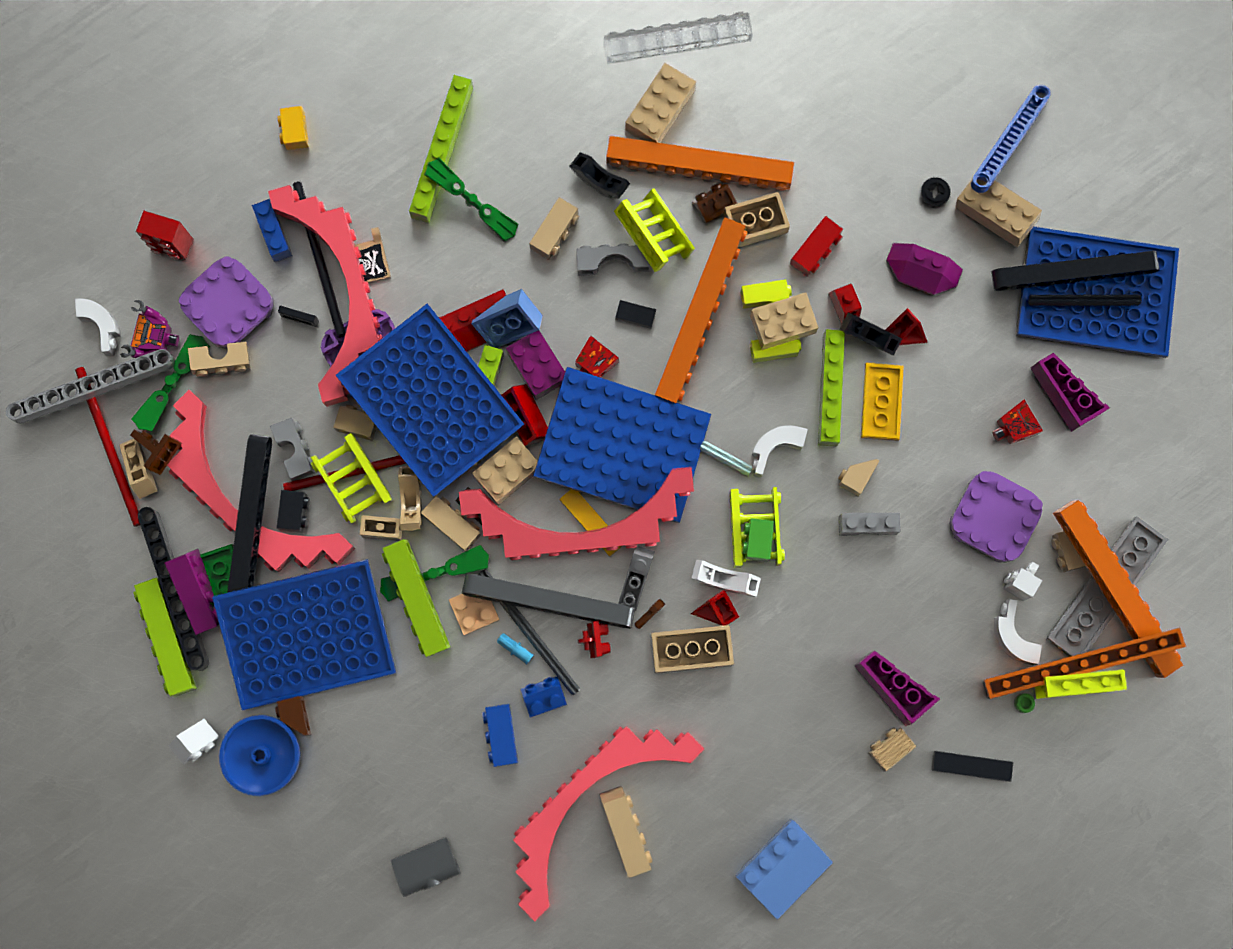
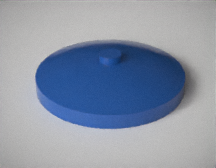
(259, 755)

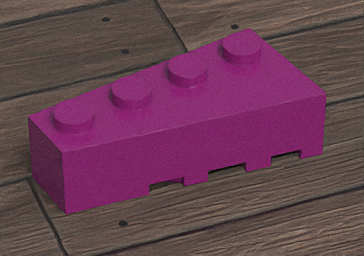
(1067, 392)
(194, 590)
(896, 688)

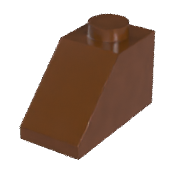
(294, 714)

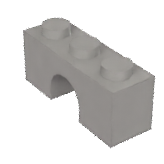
(289, 433)
(869, 523)

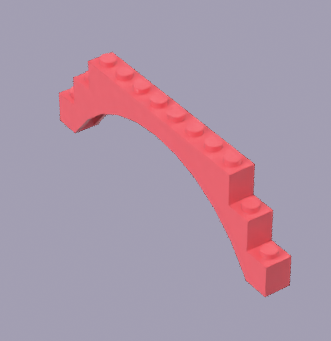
(335, 231)
(194, 470)
(524, 539)
(539, 834)

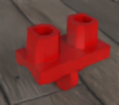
(592, 639)

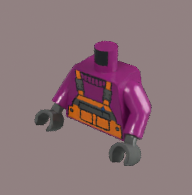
(150, 333)

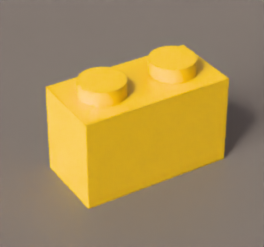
(293, 128)

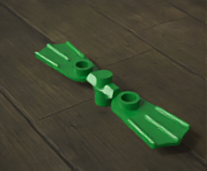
(446, 178)
(151, 410)
(468, 561)

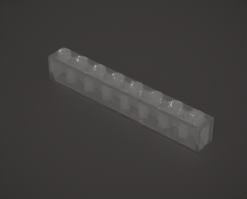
(677, 37)

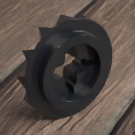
(943, 189)

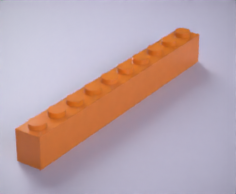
(700, 163)
(700, 310)
(1114, 582)
(1085, 662)

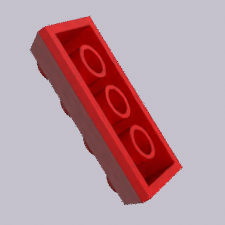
(460, 321)

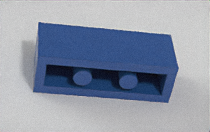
(272, 230)
(500, 735)

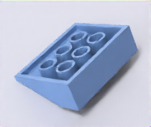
(784, 868)

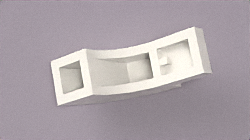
(93, 312)

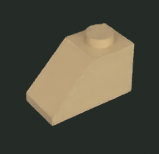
(857, 476)

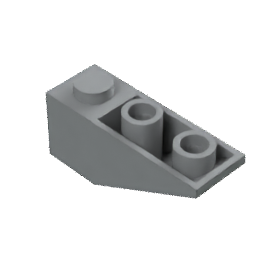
(636, 577)

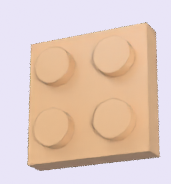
(473, 613)

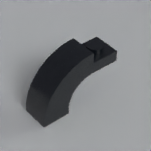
(597, 177)
(870, 333)

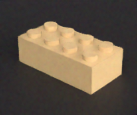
(660, 104)
(999, 211)
(692, 649)

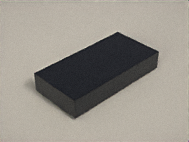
(635, 314)
(298, 316)

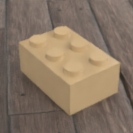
(762, 216)
(784, 321)
(506, 470)

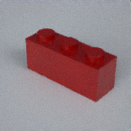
(817, 246)
(525, 407)

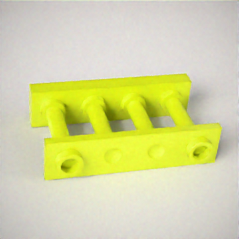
(642, 237)
(370, 478)
(738, 518)
(1081, 684)

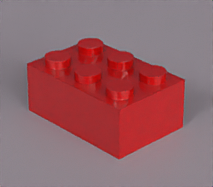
(164, 235)

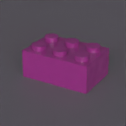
(536, 364)

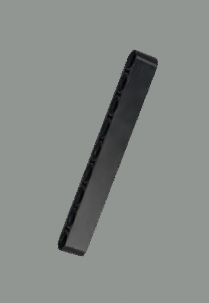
(1075, 270)
(250, 512)
(165, 582)

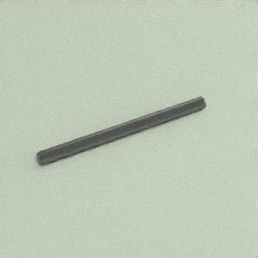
(538, 644)

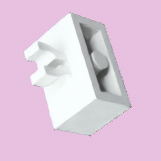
(1023, 582)
(194, 741)

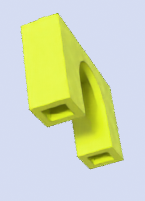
(760, 295)

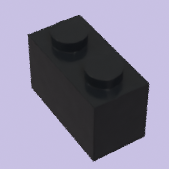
(292, 511)

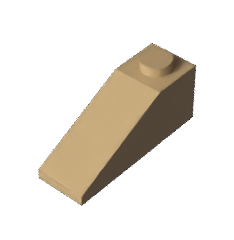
(139, 477)

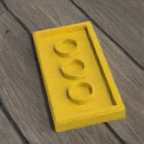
(882, 401)

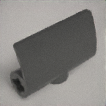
(425, 867)

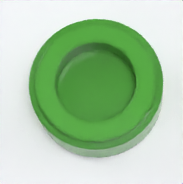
(1024, 703)

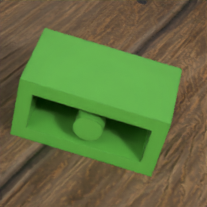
(758, 539)

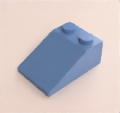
(508, 319)

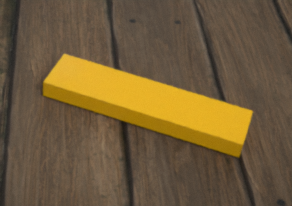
(584, 513)

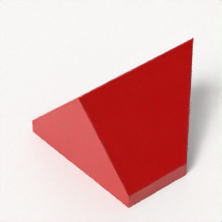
(908, 328)
(717, 610)

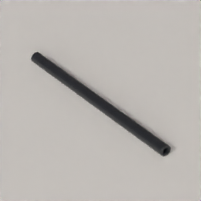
(323, 273)

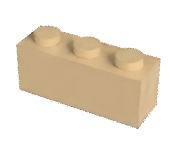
(554, 228)
(451, 523)

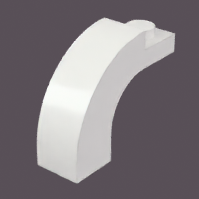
(778, 437)
(726, 579)
(1009, 639)

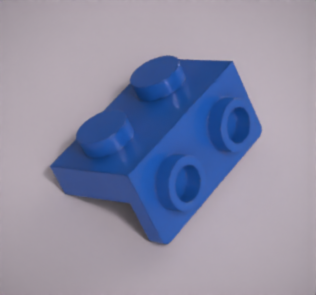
(543, 696)

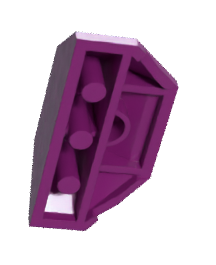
(923, 268)

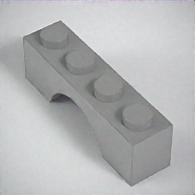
(591, 259)

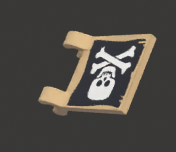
(374, 258)

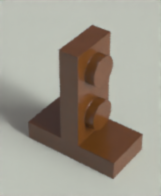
(161, 450)

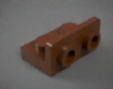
(714, 202)

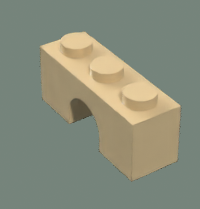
(235, 359)

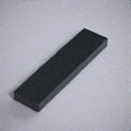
(972, 766)

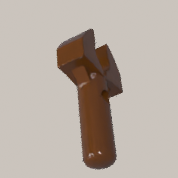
(649, 614)

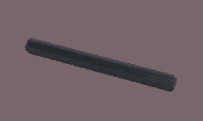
(1084, 300)

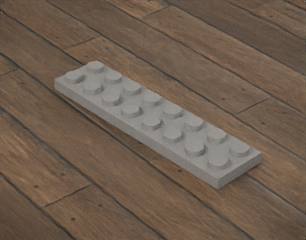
(1091, 609)

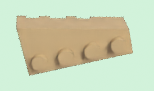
(625, 831)

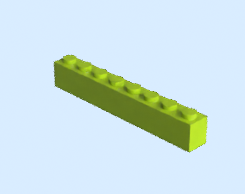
(441, 146)

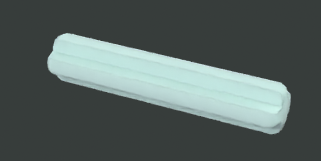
(726, 458)

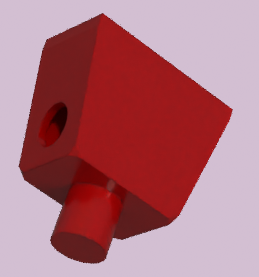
(844, 301)

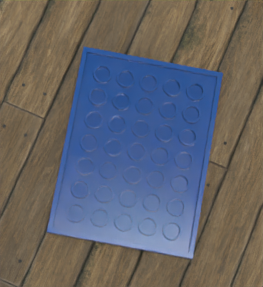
(1120, 328)
(430, 399)
(618, 441)
(304, 634)

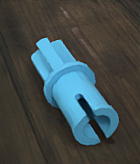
(515, 648)

